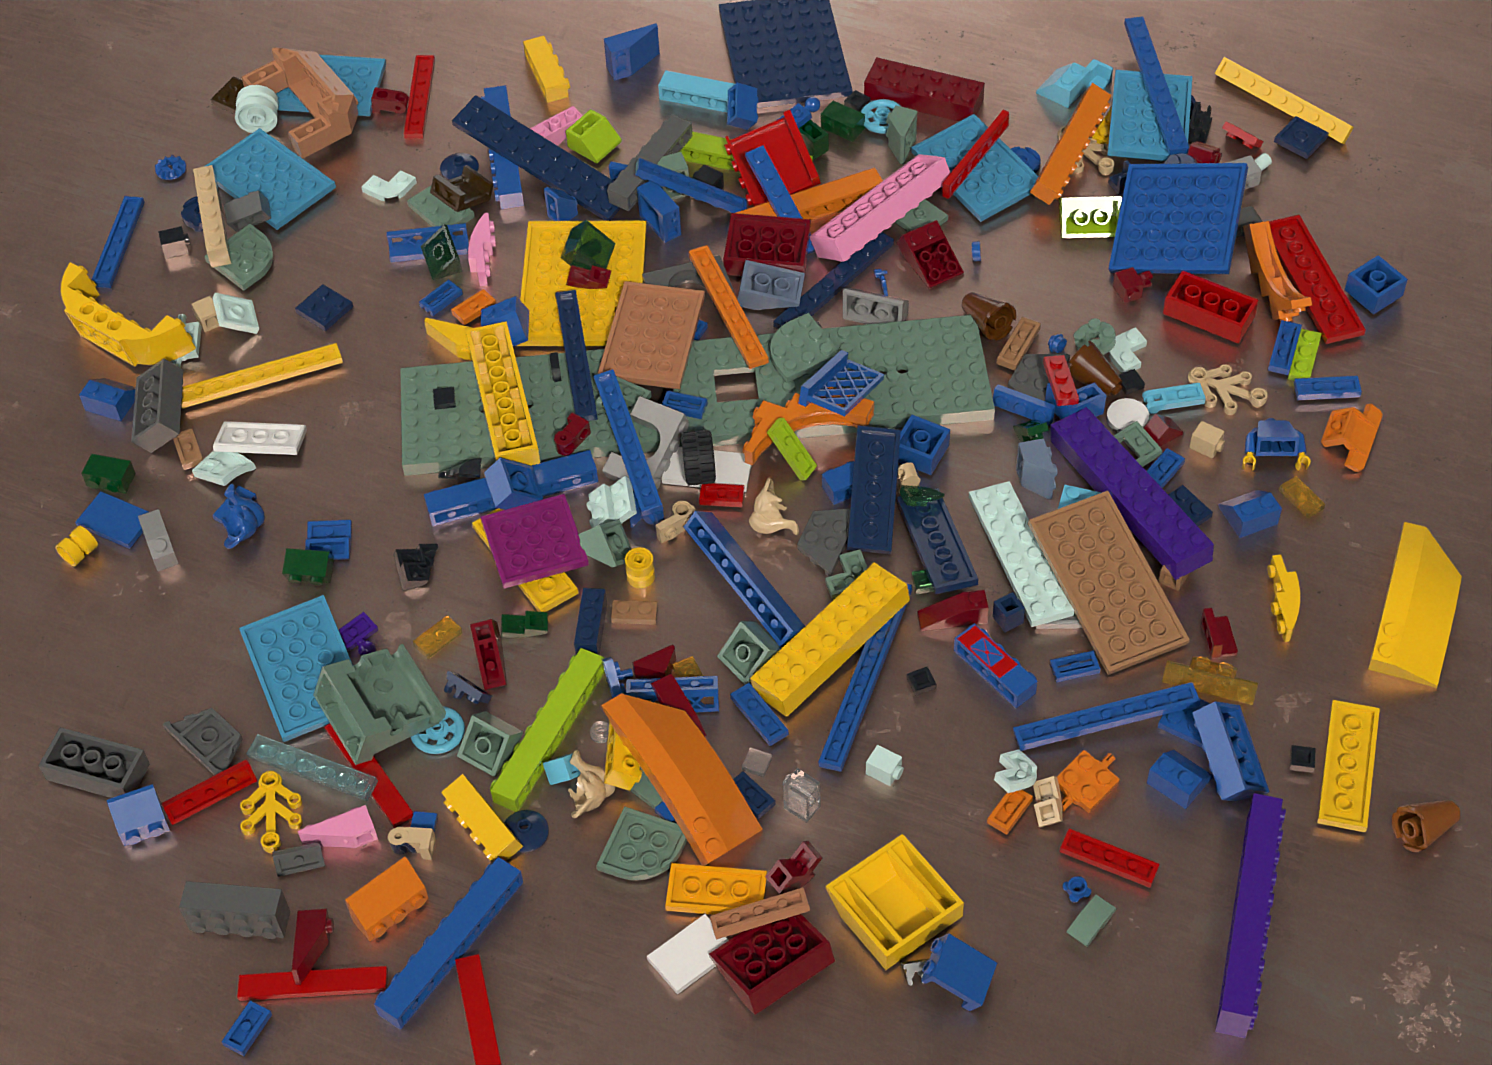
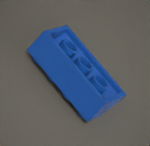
(1230, 751)

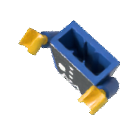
(1275, 439)

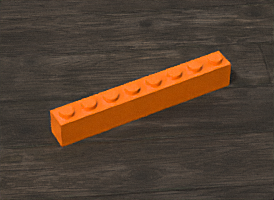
(1070, 144)
(828, 197)

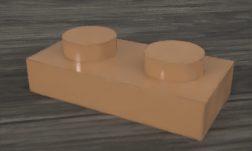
(188, 449)
(634, 612)

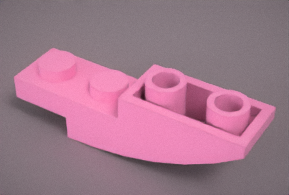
(481, 248)

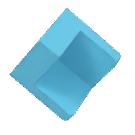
(1100, 73)
(560, 769)

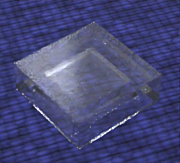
(757, 762)

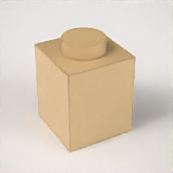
(205, 313)
(1207, 439)

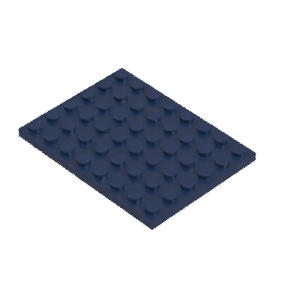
(785, 50)

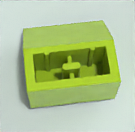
(592, 136)

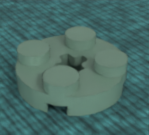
(1093, 329)

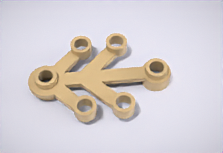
(1105, 165)
(1225, 386)

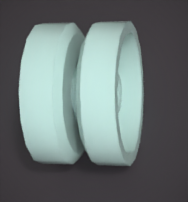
(256, 108)

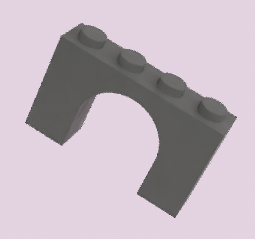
(679, 275)

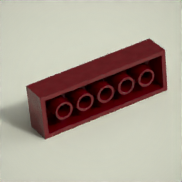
(924, 89)

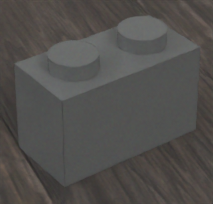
(247, 210)

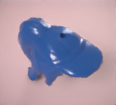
(243, 518)

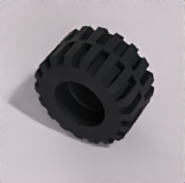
(698, 457)

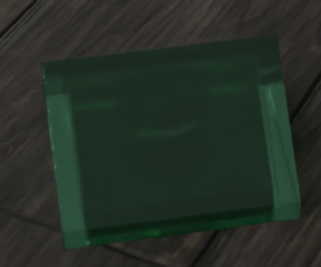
(441, 254)

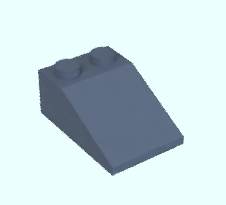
(769, 287)

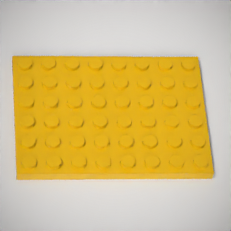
(547, 273)

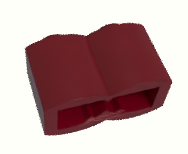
(1205, 153)

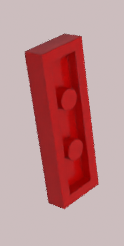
(1060, 380)

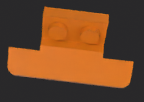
(1354, 431)

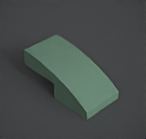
(1091, 920)

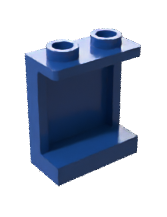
(959, 970)

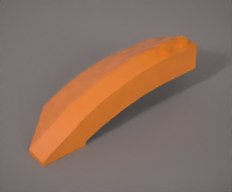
(684, 774)

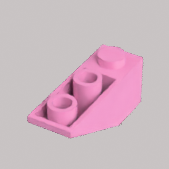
(555, 127)
(345, 830)

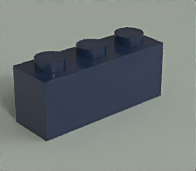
(591, 620)

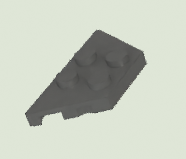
(1031, 376)
(825, 538)
(207, 739)

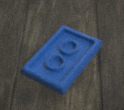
(112, 520)

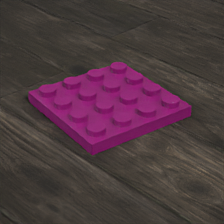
(534, 541)

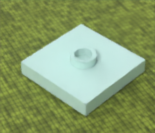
(235, 313)

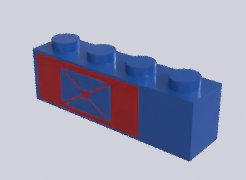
(995, 665)

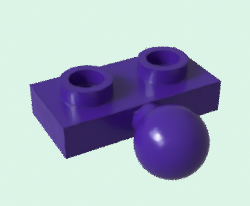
(356, 633)

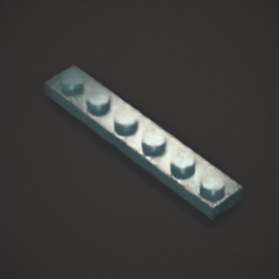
(312, 767)

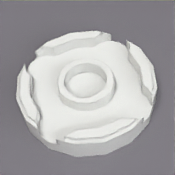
(1126, 412)

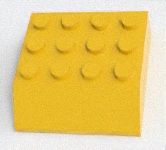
(894, 901)

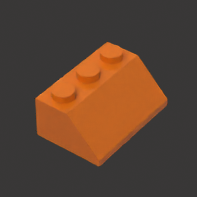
(386, 899)

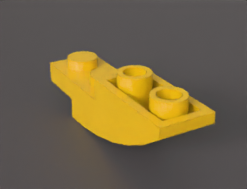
(1287, 596)

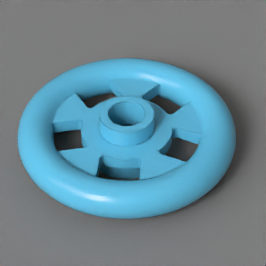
(879, 115)
(442, 744)

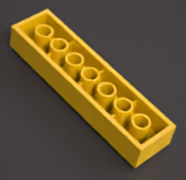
(502, 394)
(830, 639)

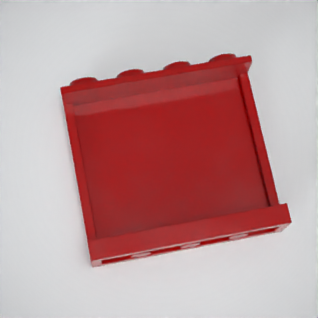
(786, 151)

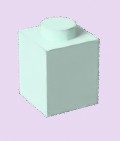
(884, 765)

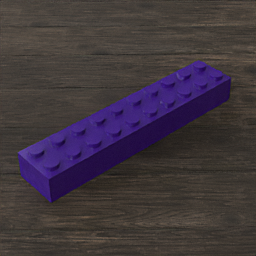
(1139, 498)
(1251, 917)

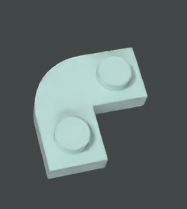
(397, 186)
(1122, 353)
(1019, 771)

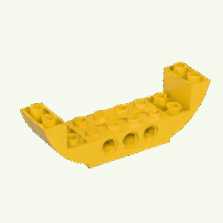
(114, 331)

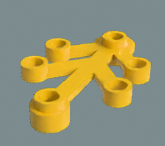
(270, 808)

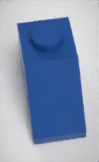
(560, 205)

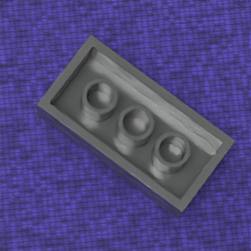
(157, 406)
(93, 764)
(234, 909)

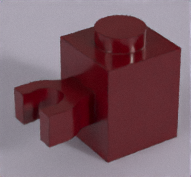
(1130, 284)

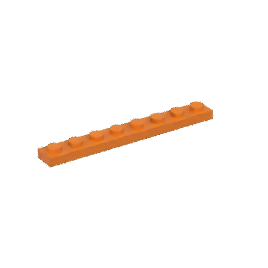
(728, 307)

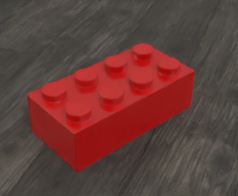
(1210, 306)

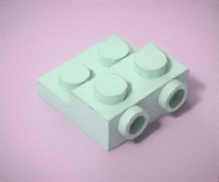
(612, 503)

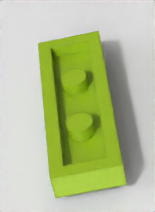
(1304, 354)
(791, 449)

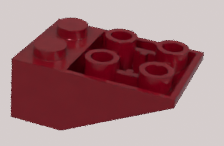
(930, 254)

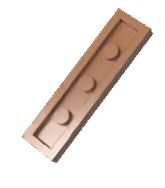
(759, 913)

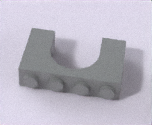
(670, 426)

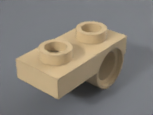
(675, 524)

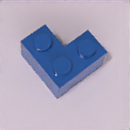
(1089, 396)

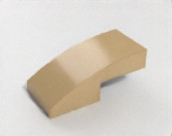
(1049, 802)

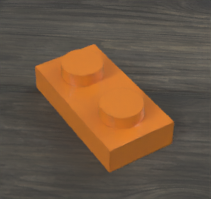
(472, 307)
(1009, 810)

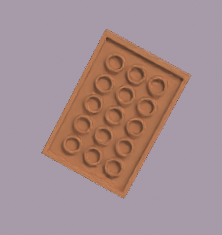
(652, 334)

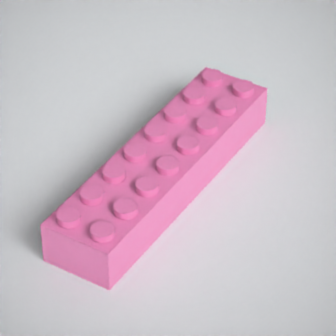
(880, 208)

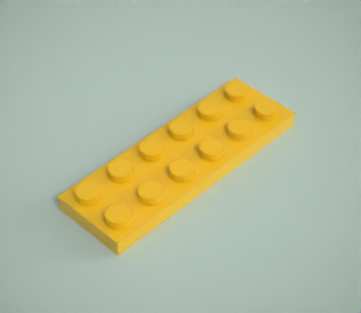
(544, 592)
(1348, 766)

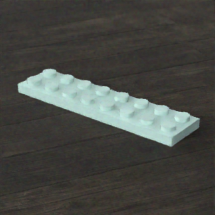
(1020, 554)

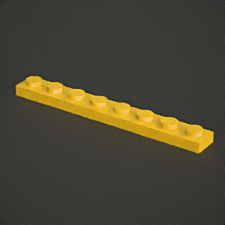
(1283, 99)
(260, 375)

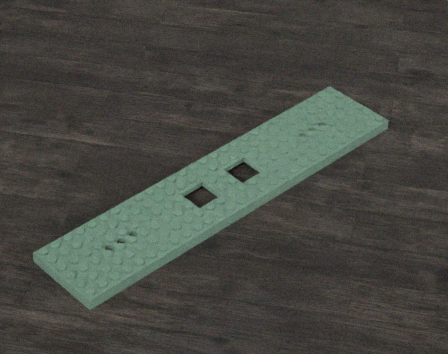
(942, 385)

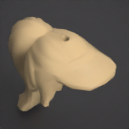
(766, 512)
(590, 786)

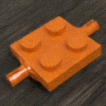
(1087, 781)

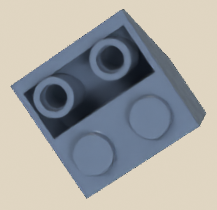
(1036, 468)

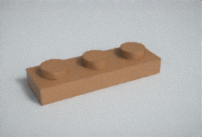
(1018, 343)

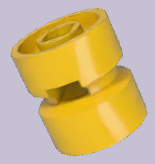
(80, 543)
(639, 567)

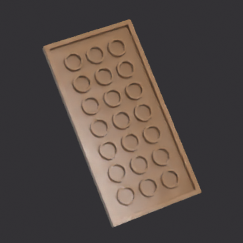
(1108, 582)

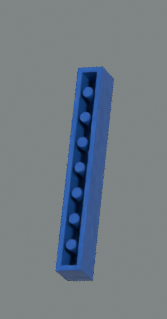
(507, 173)
(475, 496)
(744, 577)
(448, 942)

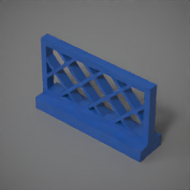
(828, 376)

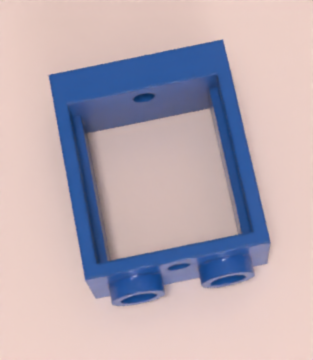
(658, 211)

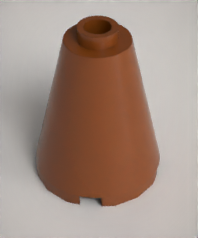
(1424, 823)

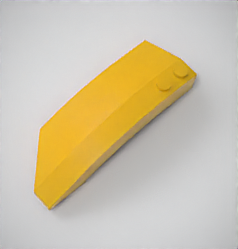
(1417, 610)

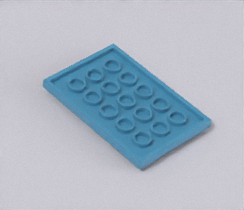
(357, 73)
(1133, 120)
(275, 171)
(994, 182)
(288, 660)

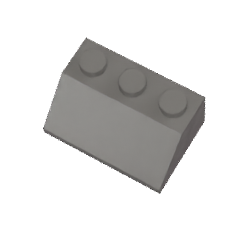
(872, 307)

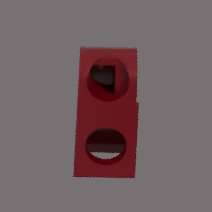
(389, 100)
(572, 435)

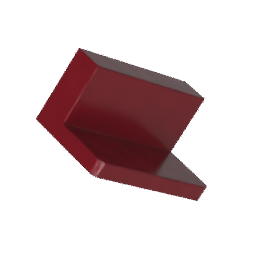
(1218, 634)

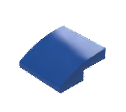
(330, 536)

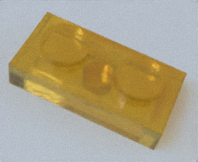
(437, 637)

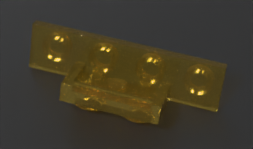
(1211, 678)

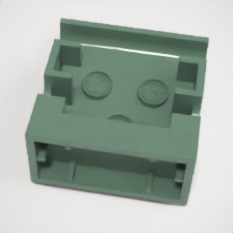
(377, 701)

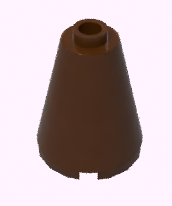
(990, 315)
(1092, 367)

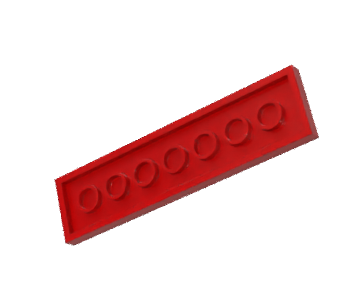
(1314, 278)

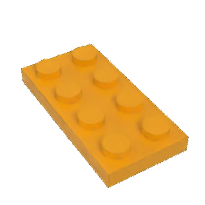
(713, 888)

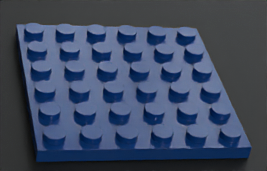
(1179, 218)

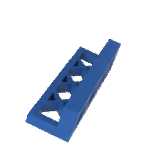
(411, 249)
(691, 686)

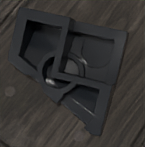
(468, 469)
(415, 565)

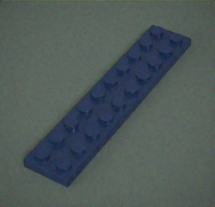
(536, 155)

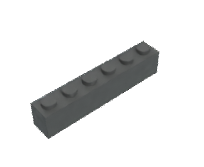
(666, 141)

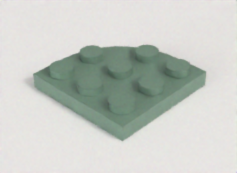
(249, 255)
(800, 348)
(641, 846)

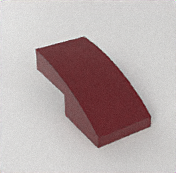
(589, 279)

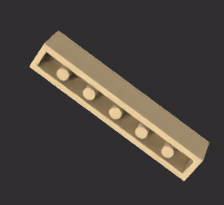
(212, 216)

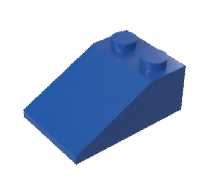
(631, 51)

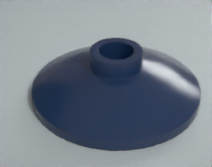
(453, 165)
(536, 832)

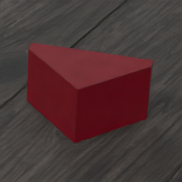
(1162, 429)
(656, 664)

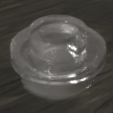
(597, 727)

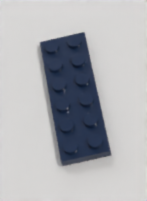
(873, 490)
(939, 545)

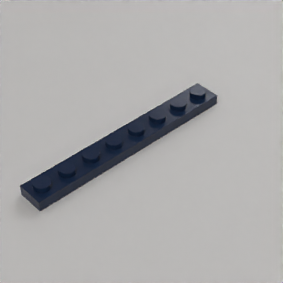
(836, 279)
(576, 355)

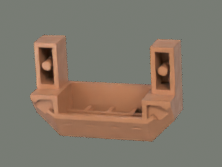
(317, 89)

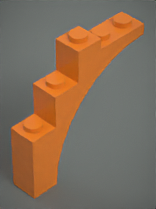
(1263, 259)
(799, 418)

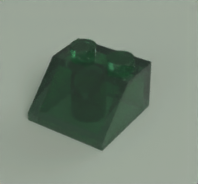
(587, 247)

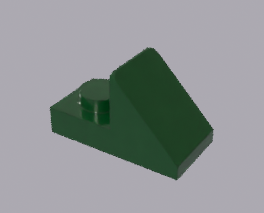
(1030, 430)

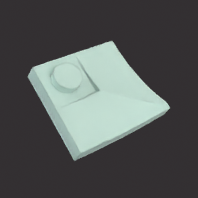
(222, 467)

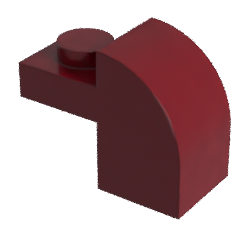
(794, 872)

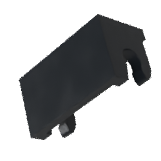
(1199, 124)

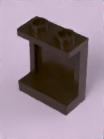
(463, 191)

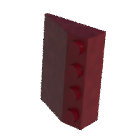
(766, 240)
(772, 960)

